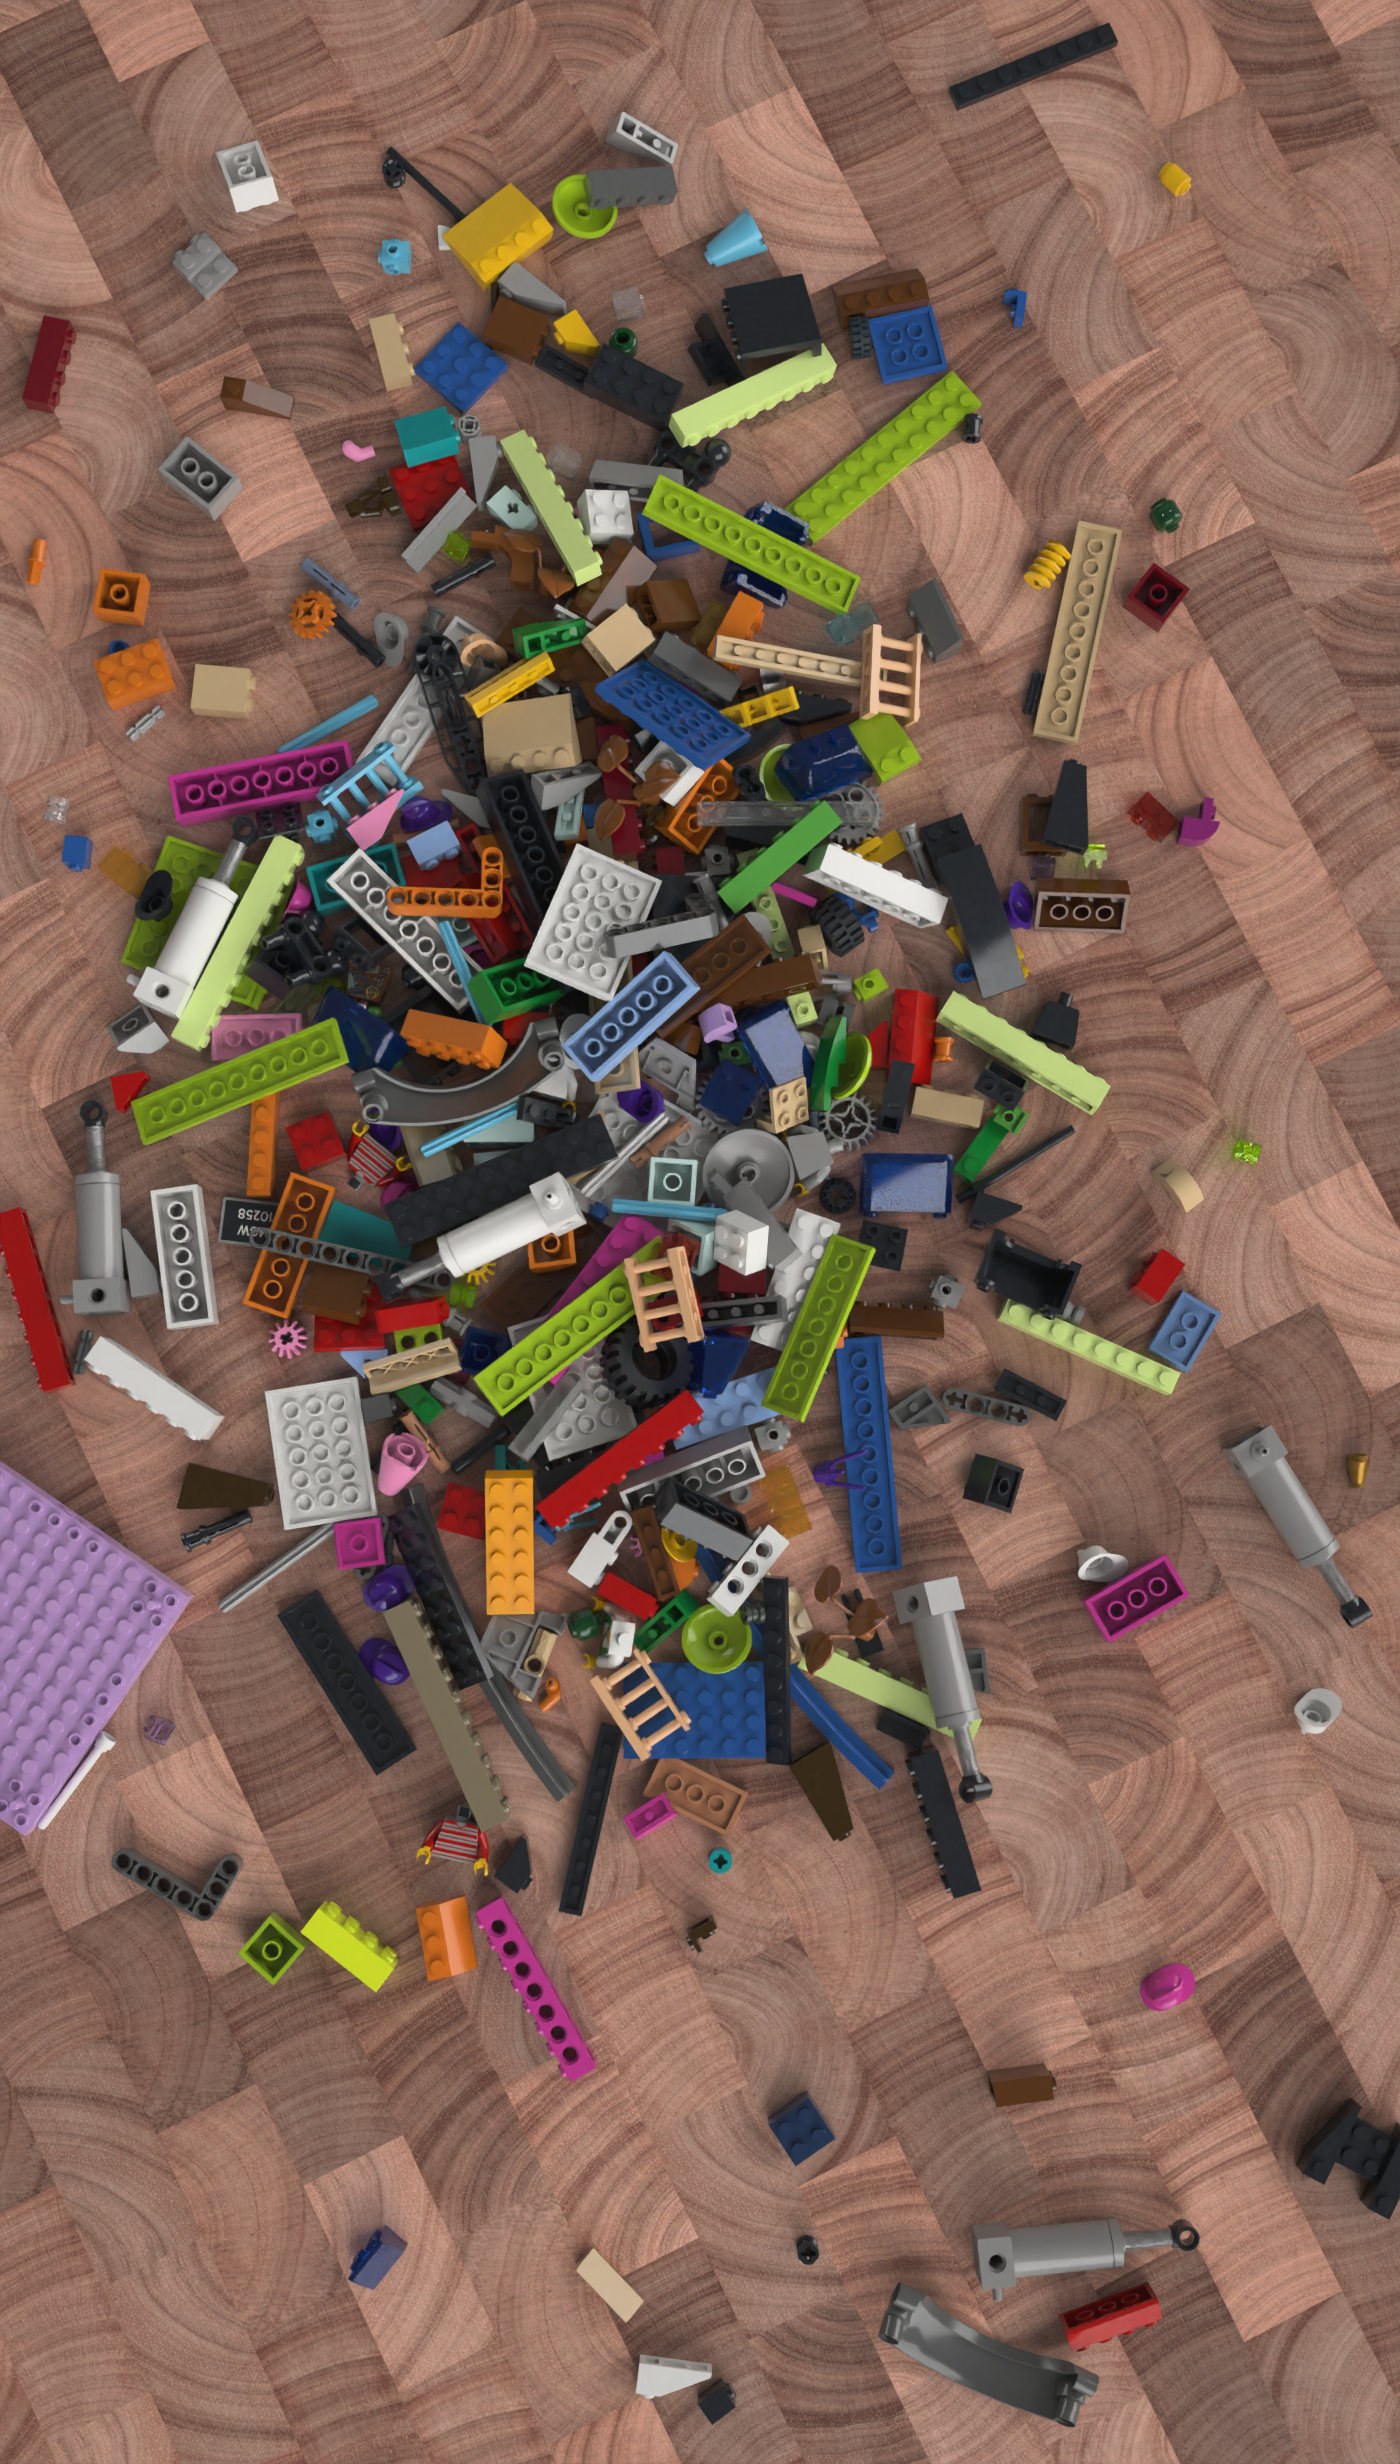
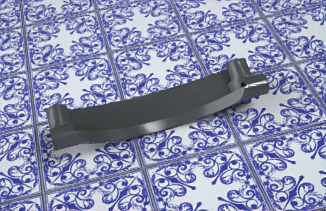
(424, 1105)
(989, 2367)

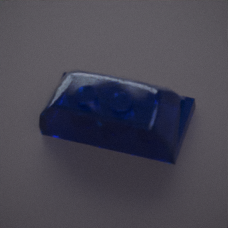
(822, 764)

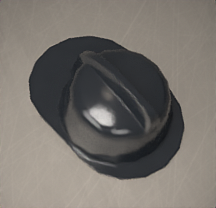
(155, 898)

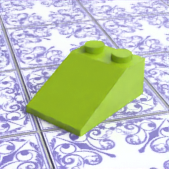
(885, 746)

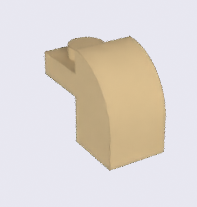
(1180, 1185)

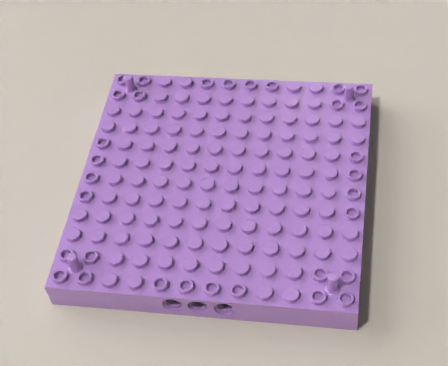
(72, 1640)

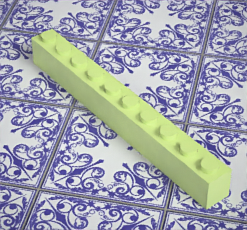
(238, 942)

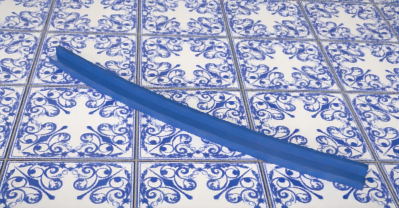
(807, 1696)

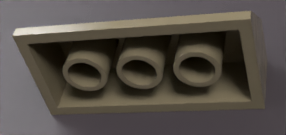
(434, 1167)

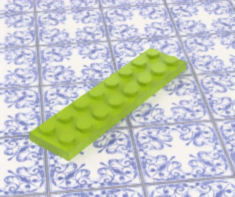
(818, 1327)

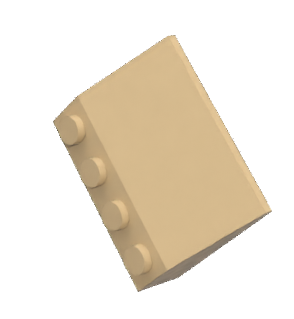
(531, 735)

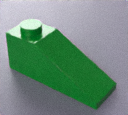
(548, 636)
(980, 1151)
(421, 1402)
(665, 1621)

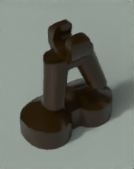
(388, 500)
(650, 833)

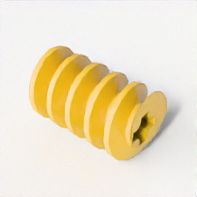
(1047, 562)

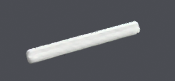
(624, 1153)

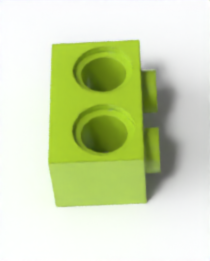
(419, 1335)

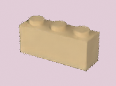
(392, 351)
(947, 1107)

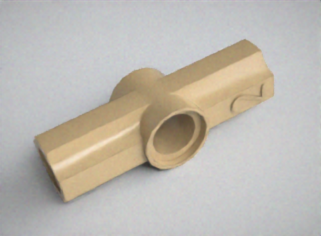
(541, 1650)

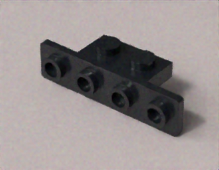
(713, 356)

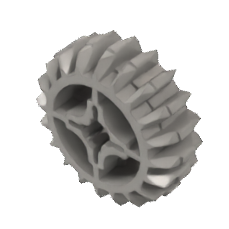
(857, 1123)

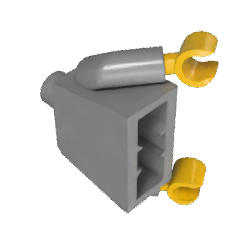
(810, 1154)

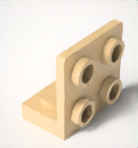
(787, 1106)

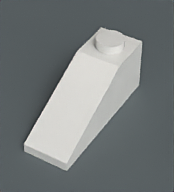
(665, 2375)

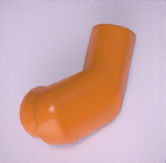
(553, 1693)

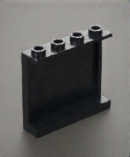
(771, 318)
(671, 901)
(427, 1069)

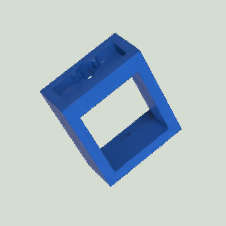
(664, 552)

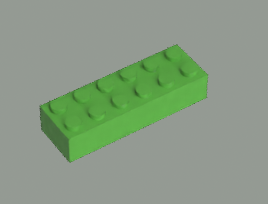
(779, 857)

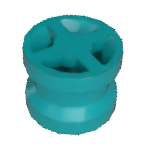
(720, 1855)

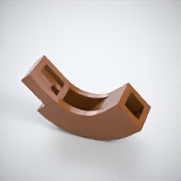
(522, 562)

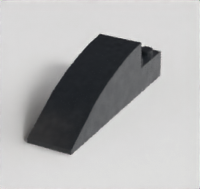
(973, 905)

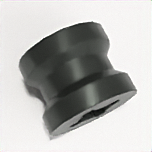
(752, 1612)

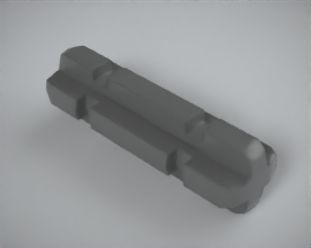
(82, 1351)

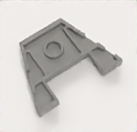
(671, 1069)
(509, 1640)

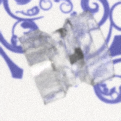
(56, 809)

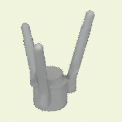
(839, 983)

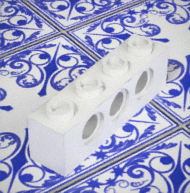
(773, 1546)

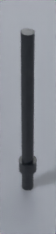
(427, 185)
(1015, 1164)

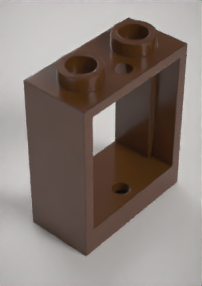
(1027, 847)

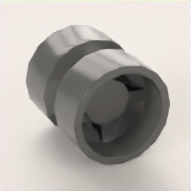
(831, 1006)

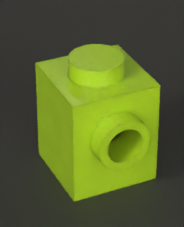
(869, 986)

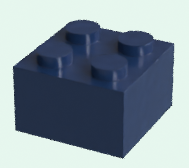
(801, 2128)

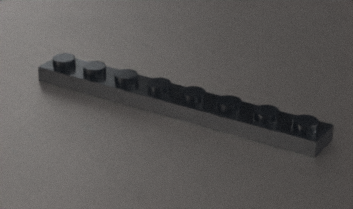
(1033, 66)
(777, 1670)
(591, 1819)

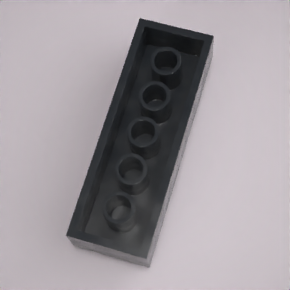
(943, 1819)

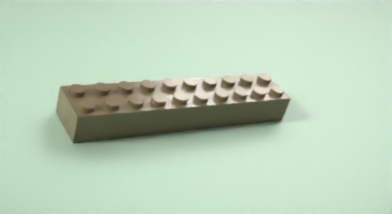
(448, 1715)

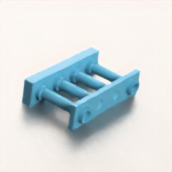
(380, 752)

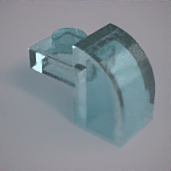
(850, 627)

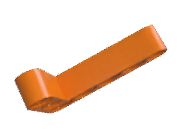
(454, 896)

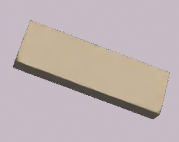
(609, 2284)

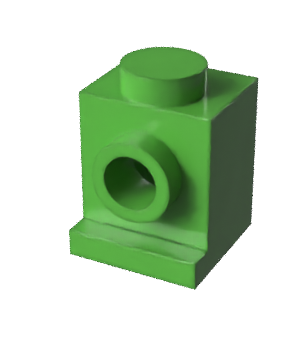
(742, 1060)
(1020, 1116)

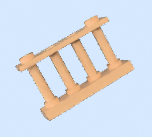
(872, 683)
(686, 1305)
(617, 1705)

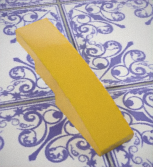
(762, 707)

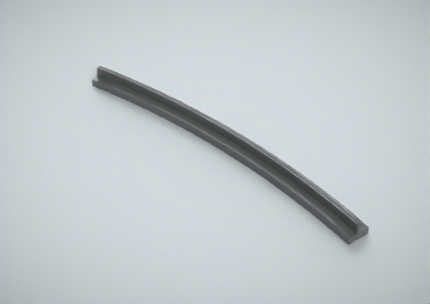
(498, 1691)

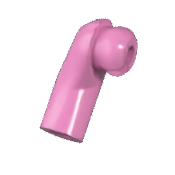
(356, 453)

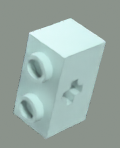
(510, 500)

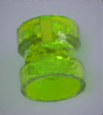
(1246, 1151)
(468, 1296)

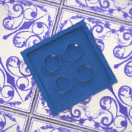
(907, 345)
(461, 368)

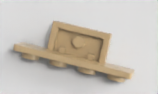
(798, 1621)

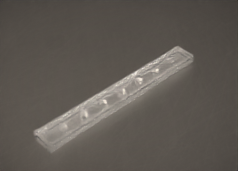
(782, 812)

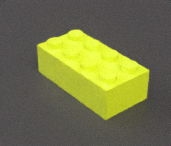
(351, 1945)

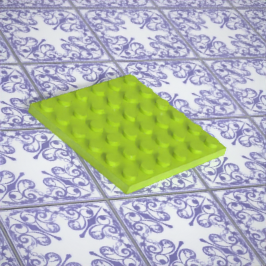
(186, 864)

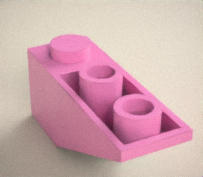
(372, 825)

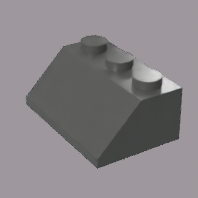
(935, 622)

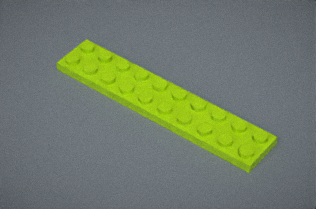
(884, 456)
(751, 545)
(240, 1081)
(564, 1336)

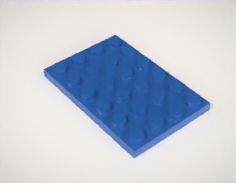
(673, 714)
(723, 1709)

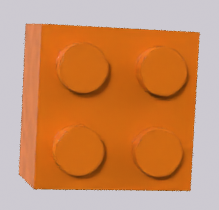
(121, 597)

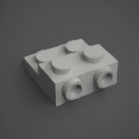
(204, 266)

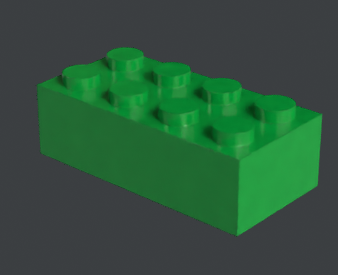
(512, 990)

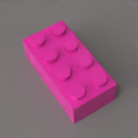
(1135, 1597)

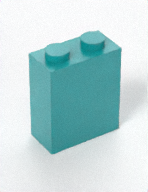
(428, 436)

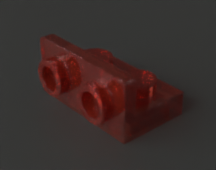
(1153, 818)
(673, 1240)

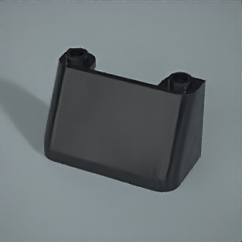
(1026, 1276)

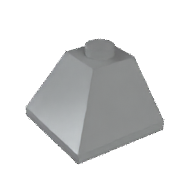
(138, 1032)

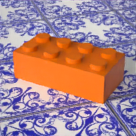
(680, 822)
(454, 1039)

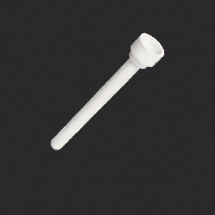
(103, 1743)

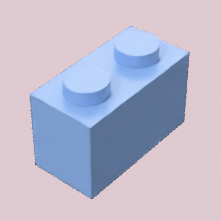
(434, 846)

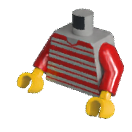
(372, 1161)
(457, 1840)

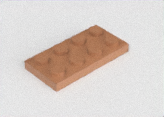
(697, 1794)

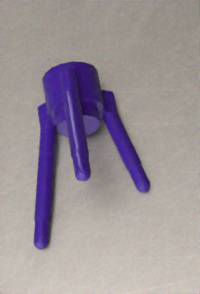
(827, 1473)

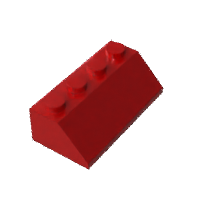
(913, 1032)
(1110, 2317)

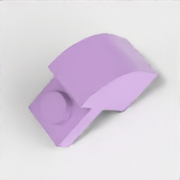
(717, 1023)

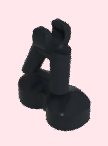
(746, 782)

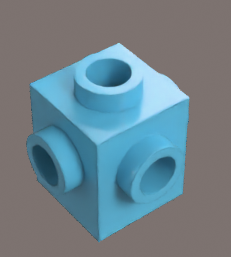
(395, 256)
(325, 833)

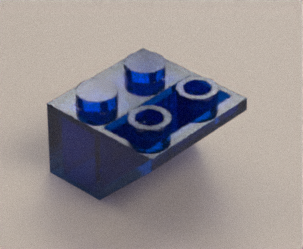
(380, 2255)

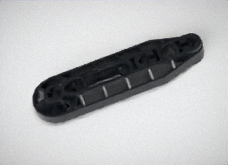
(459, 727)

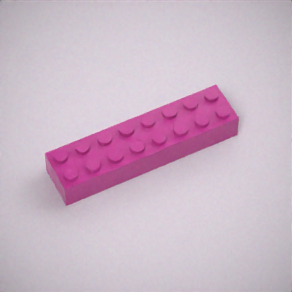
(258, 783)
(624, 1240)

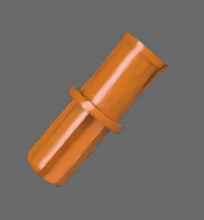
(36, 561)

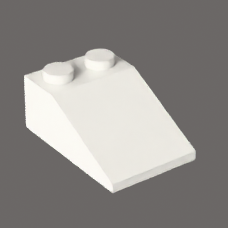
(247, 176)

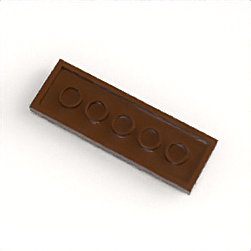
(718, 966)
(527, 1294)

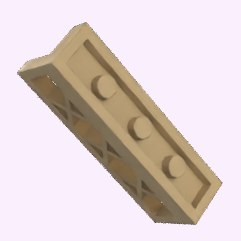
(413, 1368)

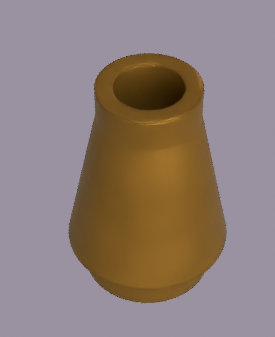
(1358, 1468)

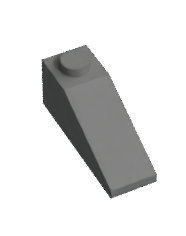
(640, 140)
(528, 291)
(485, 464)
(559, 785)
(469, 808)
(142, 1271)

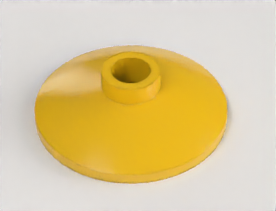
(677, 1546)

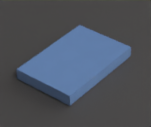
(1183, 1331)

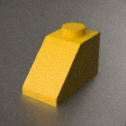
(575, 335)

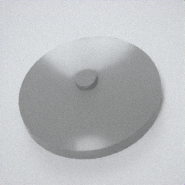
(754, 1157)

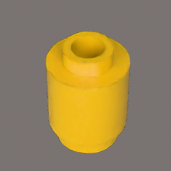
(1174, 179)

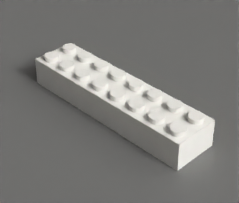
(412, 937)

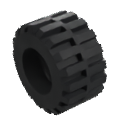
(838, 925)

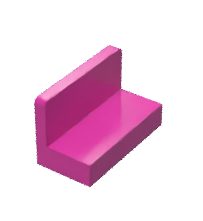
(650, 1816)

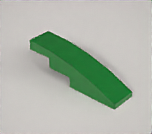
(829, 1054)

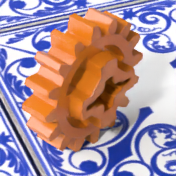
(312, 614)

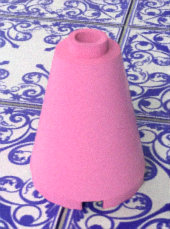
(400, 1461)

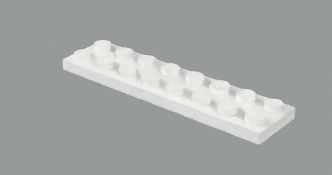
(409, 720)

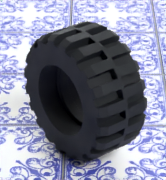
(627, 1380)

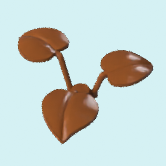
(551, 581)
(657, 780)
(861, 1625)

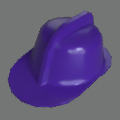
(423, 814)
(1019, 906)
(642, 1103)
(386, 1135)
(388, 1588)
(384, 1661)

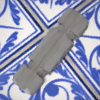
(145, 722)

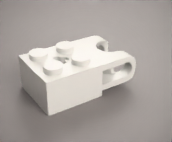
(600, 1551)

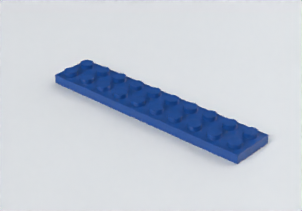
(867, 1427)

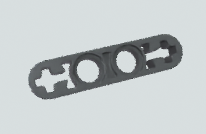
(985, 1409)

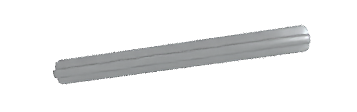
(276, 1567)

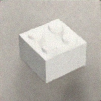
(605, 515)
(688, 772)
(740, 1242)

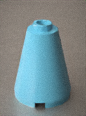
(736, 241)

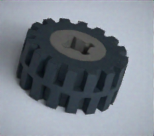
(859, 337)

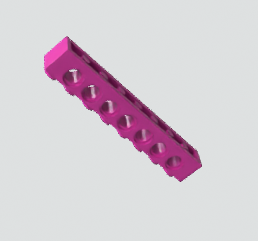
(569, 2067)

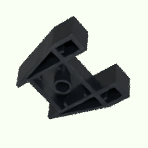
(1362, 2150)

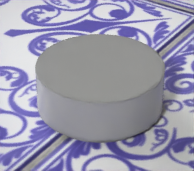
(741, 1494)

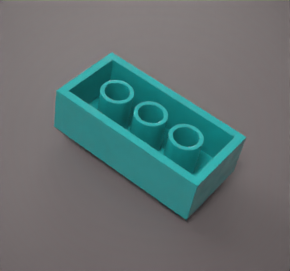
(328, 900)

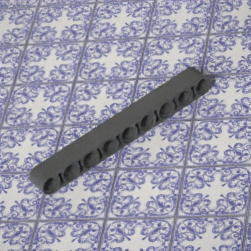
(340, 1256)

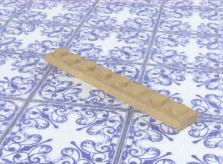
(789, 661)

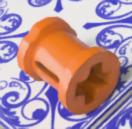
(943, 1049)

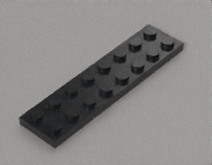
(439, 1597)
(347, 1682)

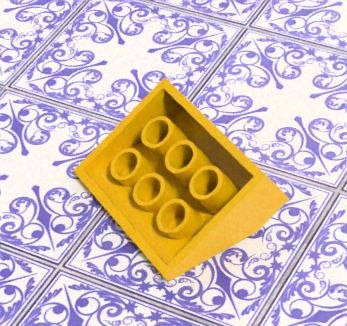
(497, 235)

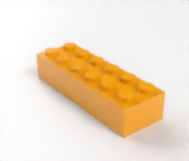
(509, 1541)

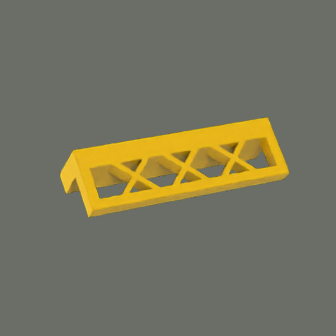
(508, 683)

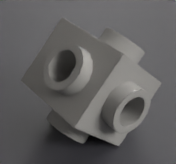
(717, 861)
(954, 1290)
(764, 1440)

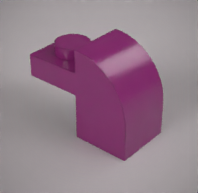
(1198, 830)

